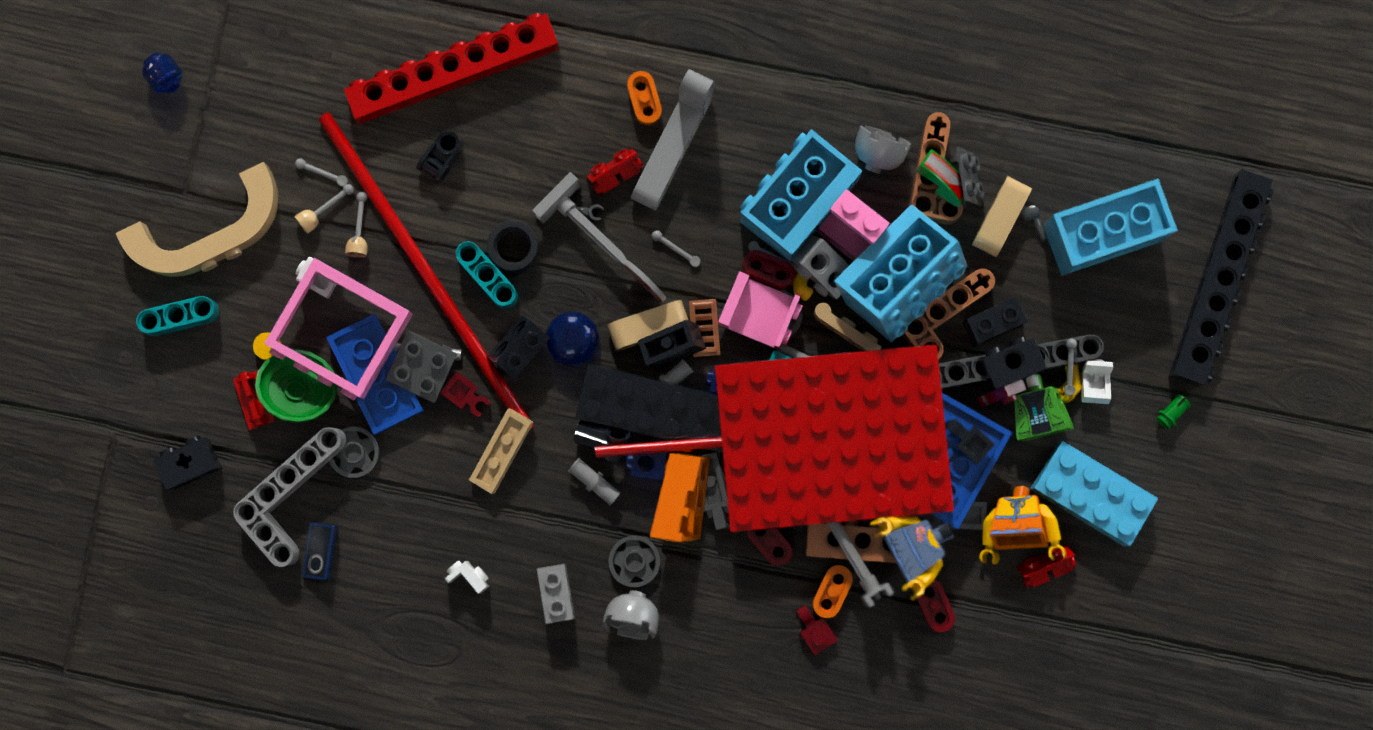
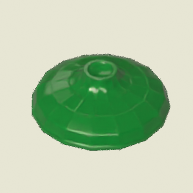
(292, 393)

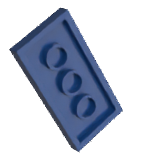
(385, 402)

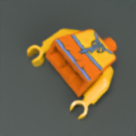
(1018, 524)

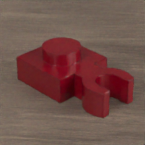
(461, 391)
(1005, 394)

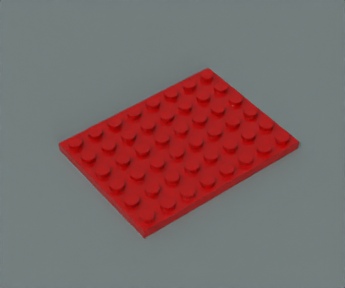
(834, 438)

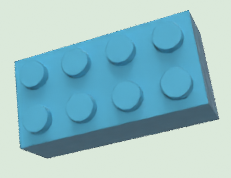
(1093, 494)

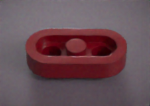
(769, 268)
(768, 542)
(936, 604)

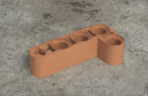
(927, 192)
(949, 309)

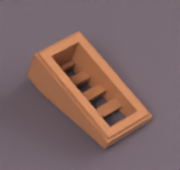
(706, 304)

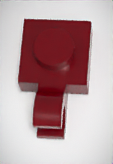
(816, 633)

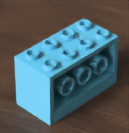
(805, 212)
(1109, 227)
(901, 273)

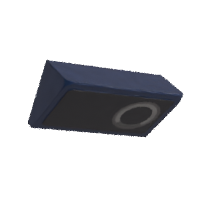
(320, 551)

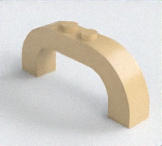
(223, 244)

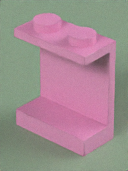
(852, 226)
(759, 312)

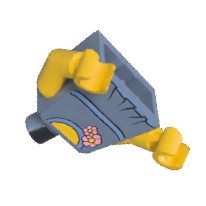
(915, 548)

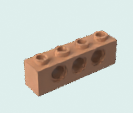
(819, 547)

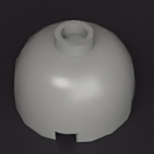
(880, 149)
(632, 616)

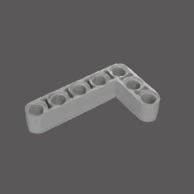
(694, 99)
(283, 490)

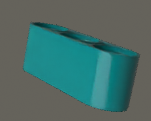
(481, 263)
(165, 316)

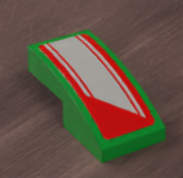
(944, 175)

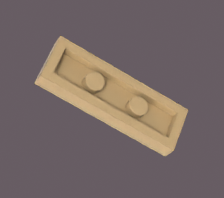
(501, 451)

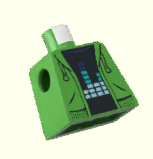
(1040, 411)

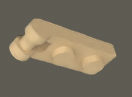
(845, 329)

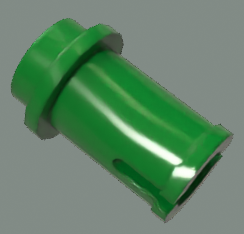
(1169, 416)

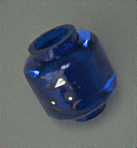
(162, 73)

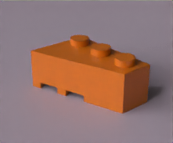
(682, 498)

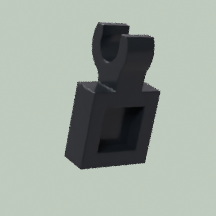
(972, 443)

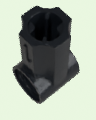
(593, 435)

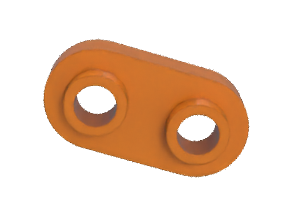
(644, 99)
(832, 591)

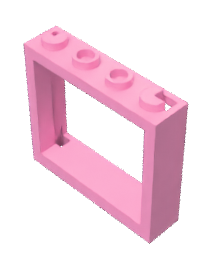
(325, 376)

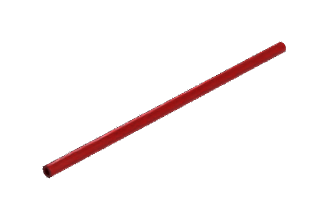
(421, 264)

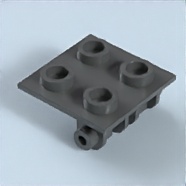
(968, 166)
(421, 366)

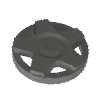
(356, 453)
(634, 561)

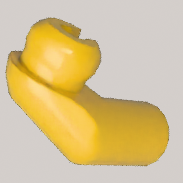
(800, 287)
(1076, 383)

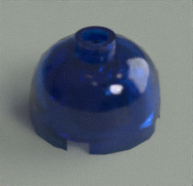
(572, 338)

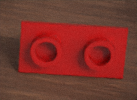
(622, 163)
(253, 410)
(1035, 568)

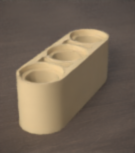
(1002, 216)
(630, 329)

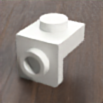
(321, 284)
(1096, 381)
(475, 577)

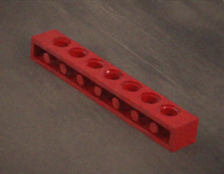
(443, 81)

